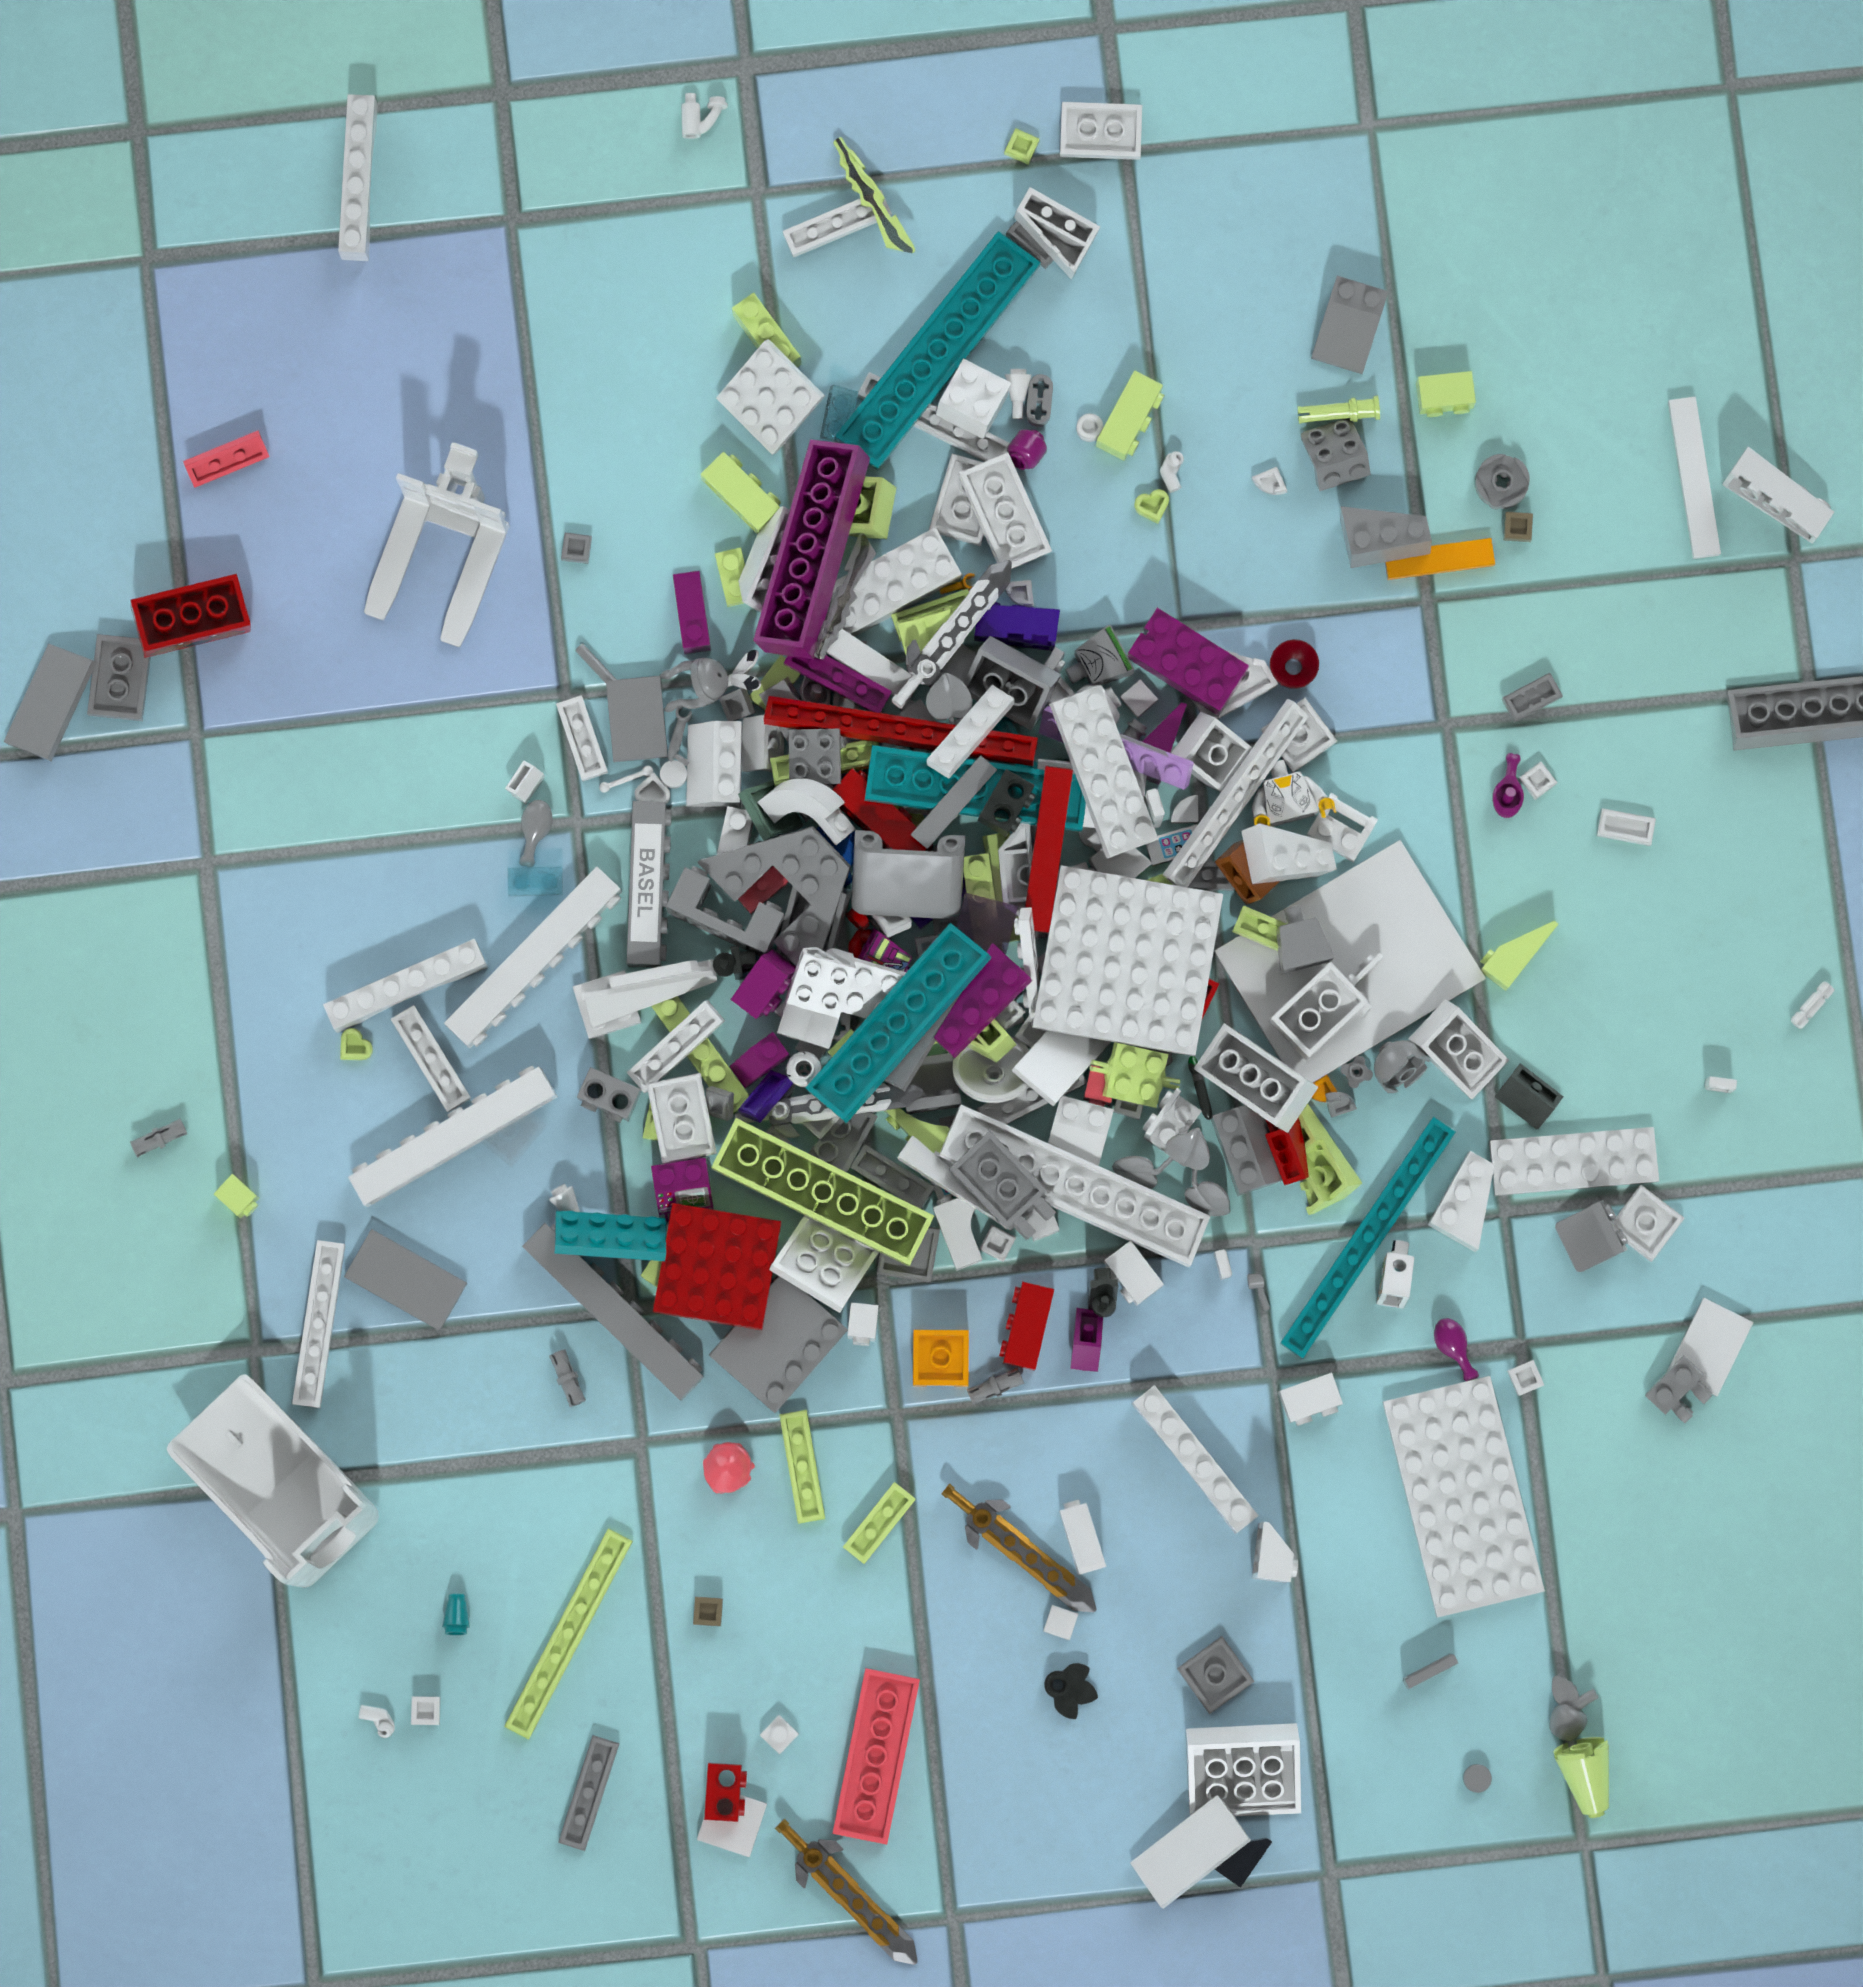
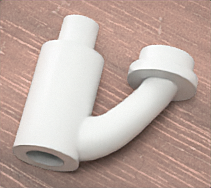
(691, 123)

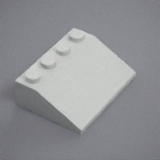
(1247, 1766)

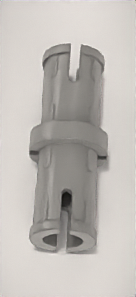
(158, 1137)
(567, 1378)
(995, 1386)

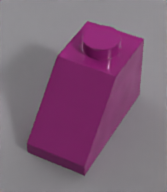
(759, 1060)
(1086, 1340)

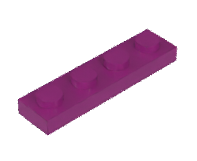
(842, 681)

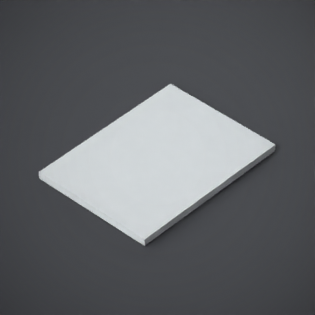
(1363, 912)

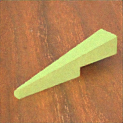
(1329, 1171)

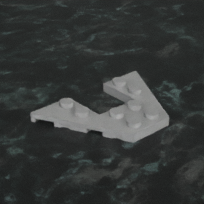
(809, 867)

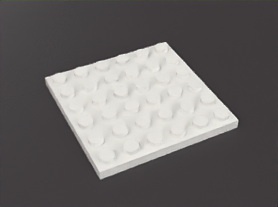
(1128, 960)

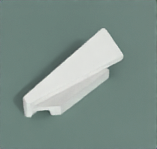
(646, 988)
(937, 1170)

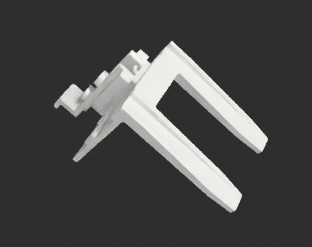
(456, 512)

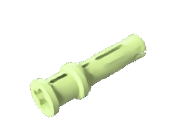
(1353, 409)

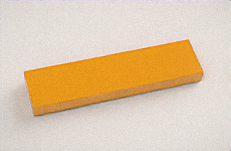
(1444, 559)

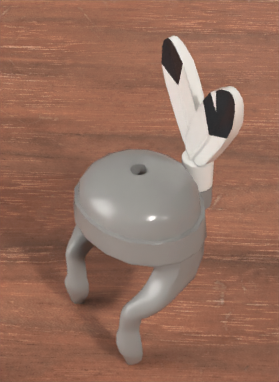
(711, 679)

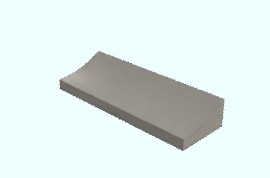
(1796, 713)

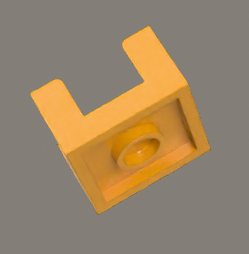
(940, 1358)

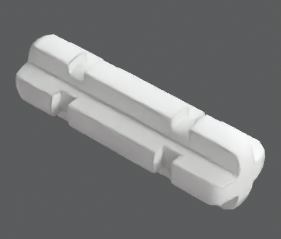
(1812, 1005)

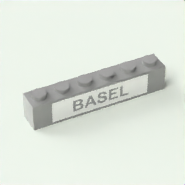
(647, 884)

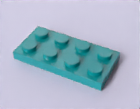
(610, 1235)

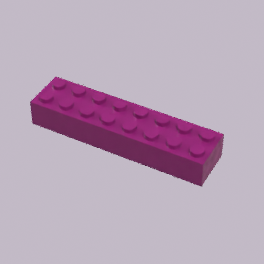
(811, 549)

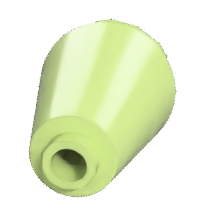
(1586, 1773)

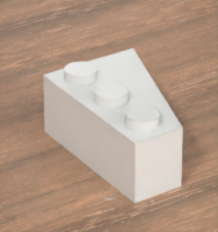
(1285, 855)

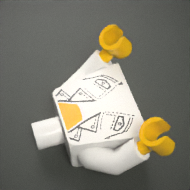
(1288, 798)

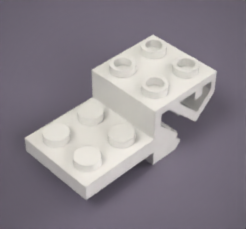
(839, 983)

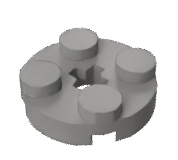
(1516, 487)

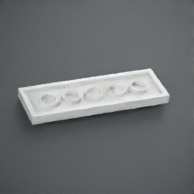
(1103, 771)
(1574, 1161)

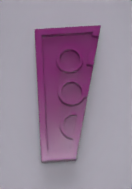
(982, 1001)

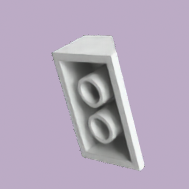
(714, 764)
(1272, 1556)

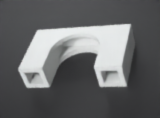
(955, 1224)

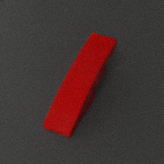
(1288, 1152)

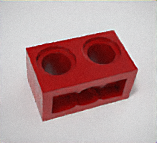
(716, 1791)

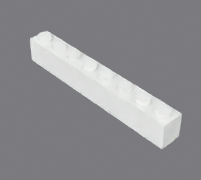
(533, 957)
(453, 1136)

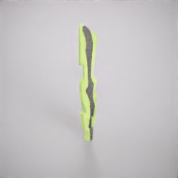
(870, 196)

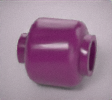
(1027, 449)

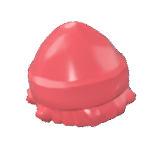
(727, 1467)

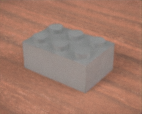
(1016, 675)

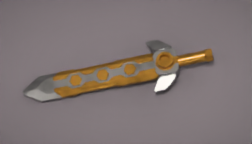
(1021, 1550)
(847, 1893)

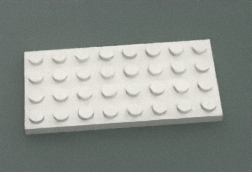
(1463, 1496)

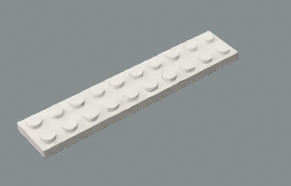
(1089, 1189)

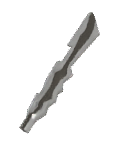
(844, 595)

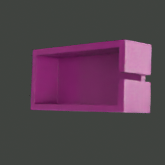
(1188, 661)

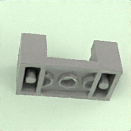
(687, 904)

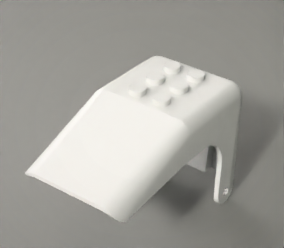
(273, 1483)

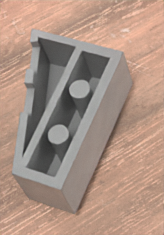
(1383, 536)

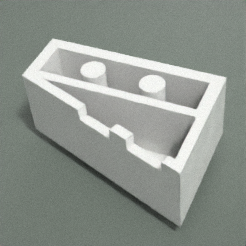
(1056, 229)
(1465, 1202)

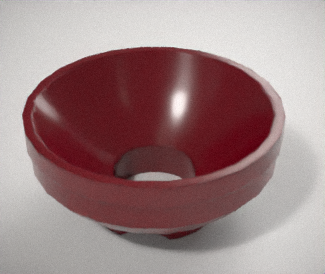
(1299, 651)

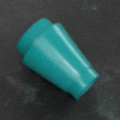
(456, 1615)

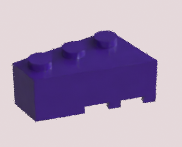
(1019, 626)

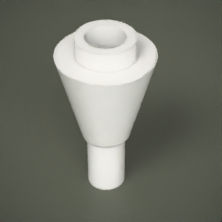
(1018, 390)
(564, 1198)

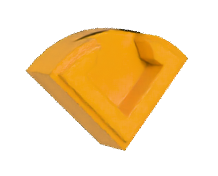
(1324, 1086)

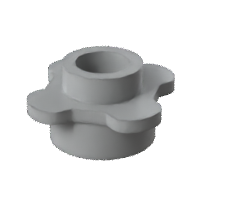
(1364, 1073)

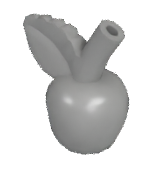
(1567, 1717)

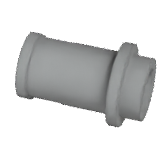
(1135, 730)

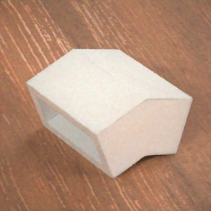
(525, 782)

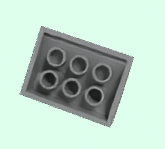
(788, 1349)

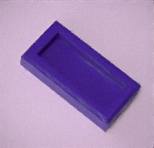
(765, 1096)

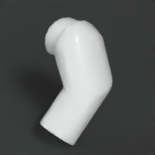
(1169, 470)
(380, 1718)

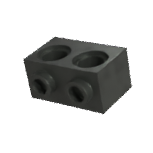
(1002, 801)

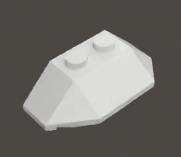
(761, 560)
(1015, 865)

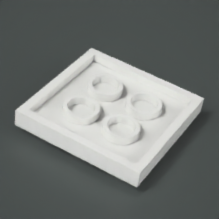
(770, 396)
(823, 1262)

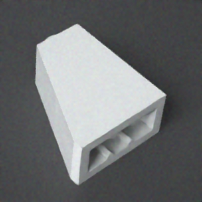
(1082, 1537)

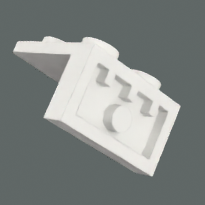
(1174, 1119)

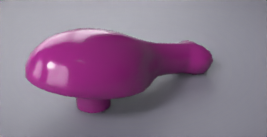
(1508, 793)
(1452, 1342)

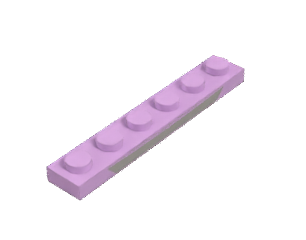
(1142, 756)

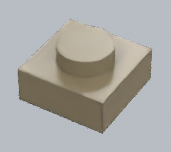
(1518, 526)
(708, 1611)

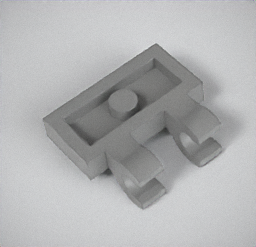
(1674, 1385)

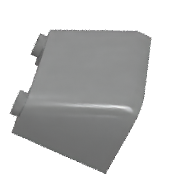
(907, 880)

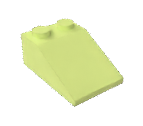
(874, 509)

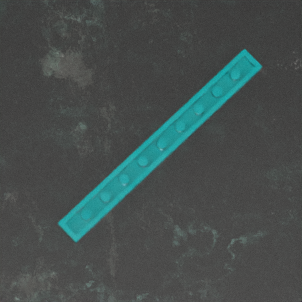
(1367, 1237)

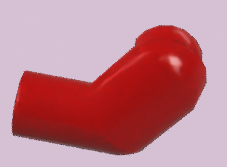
(858, 941)

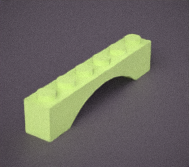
(928, 1134)

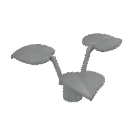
(950, 699)
(1189, 1151)

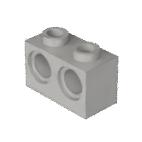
(611, 1089)

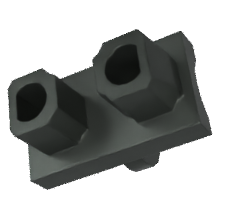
(737, 963)
(1103, 1293)

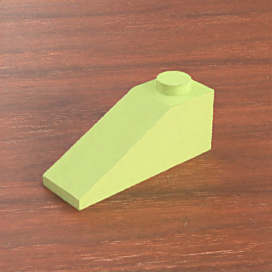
(1512, 957)

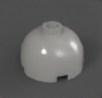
(1399, 1064)

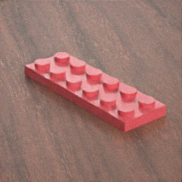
(876, 1756)

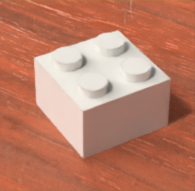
(973, 398)
(1213, 749)

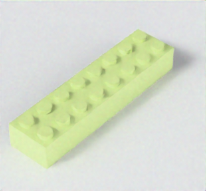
(822, 1192)

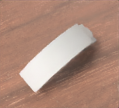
(811, 799)

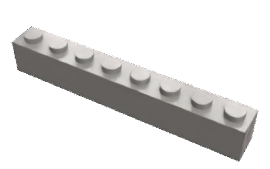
(615, 1314)

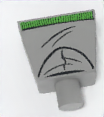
(1101, 659)

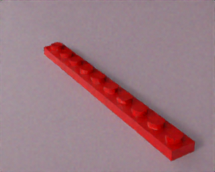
(893, 729)

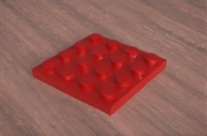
(717, 1266)

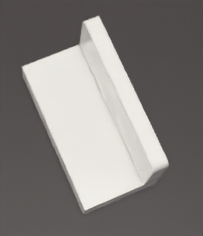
(760, 744)

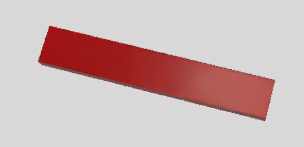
(1048, 845)

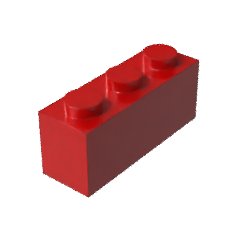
(1027, 1325)

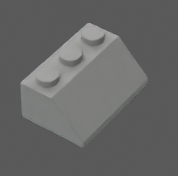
(1246, 1149)

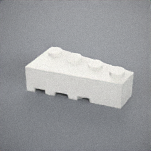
(1778, 495)

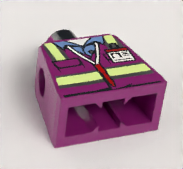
(884, 952)

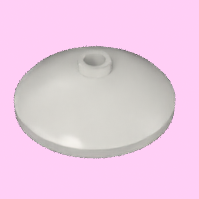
(974, 1074)

